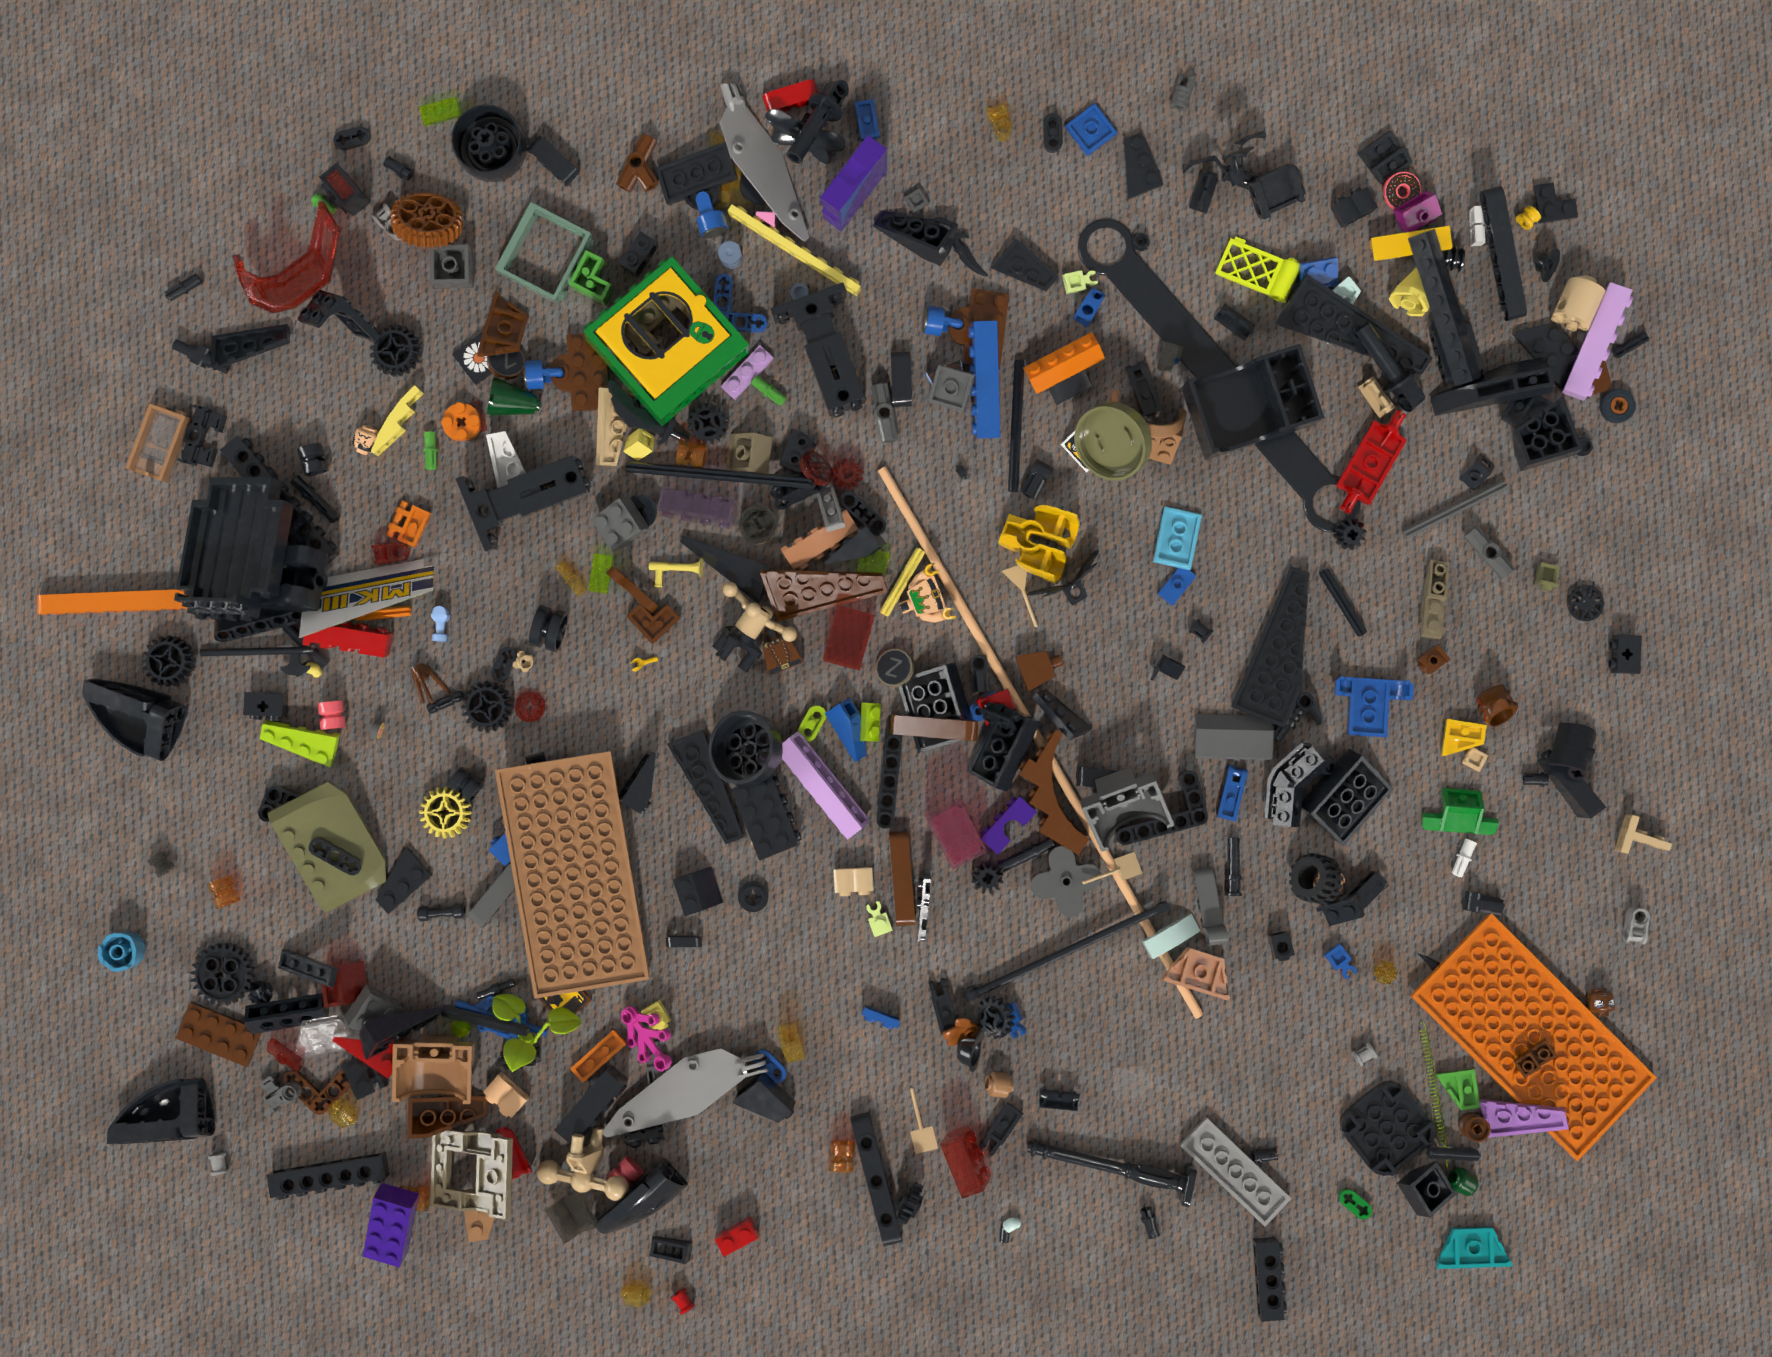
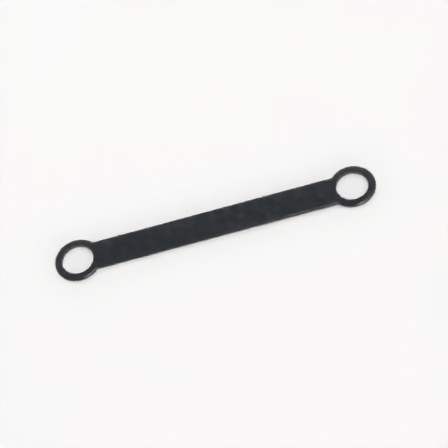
(1205, 359)

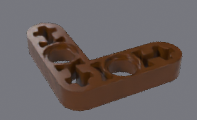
(627, 584)
(317, 1095)

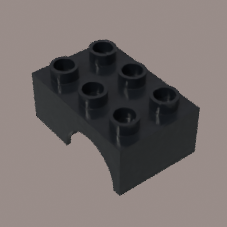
(1253, 402)

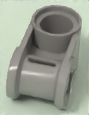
(383, 219)
(1638, 927)

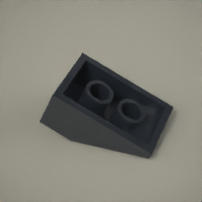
(639, 786)

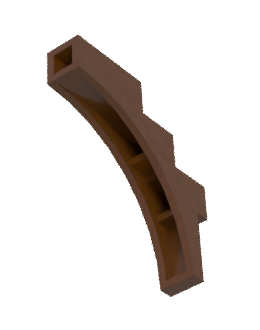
(1056, 823)

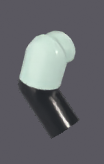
(1007, 1227)

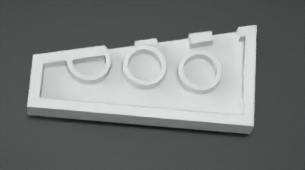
(504, 458)

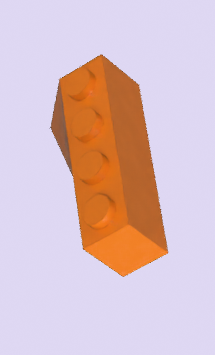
(1064, 362)

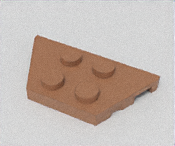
(1199, 972)

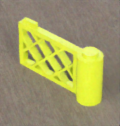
(1281, 281)

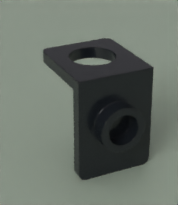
(1477, 472)
(1169, 667)

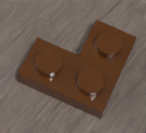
(653, 627)

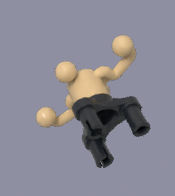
(748, 629)

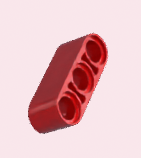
(790, 96)

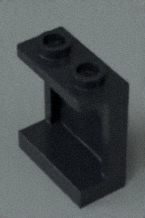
(1276, 190)

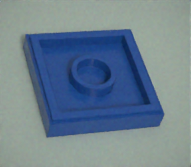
(1091, 129)

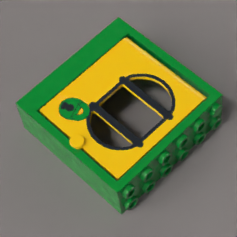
(657, 373)

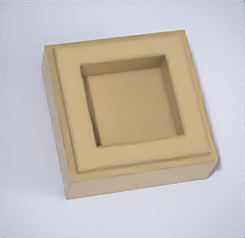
(1475, 759)

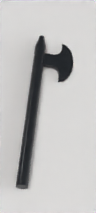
(293, 668)

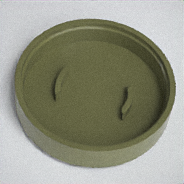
(1113, 440)

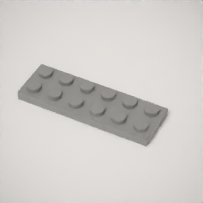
(1235, 1171)

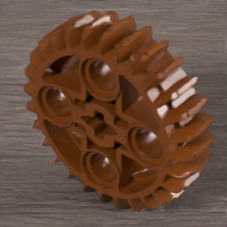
(426, 220)

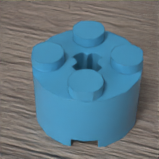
(110, 951)

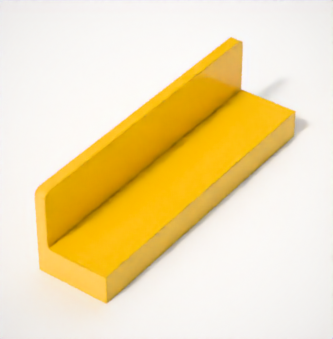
(1398, 245)

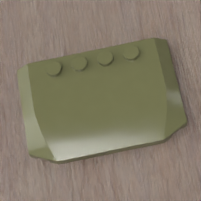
(333, 816)

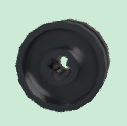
(548, 628)

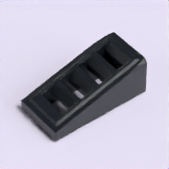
(686, 1245)

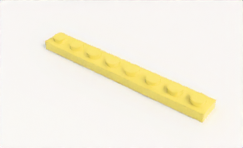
(789, 246)

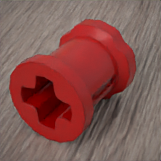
(682, 1301)

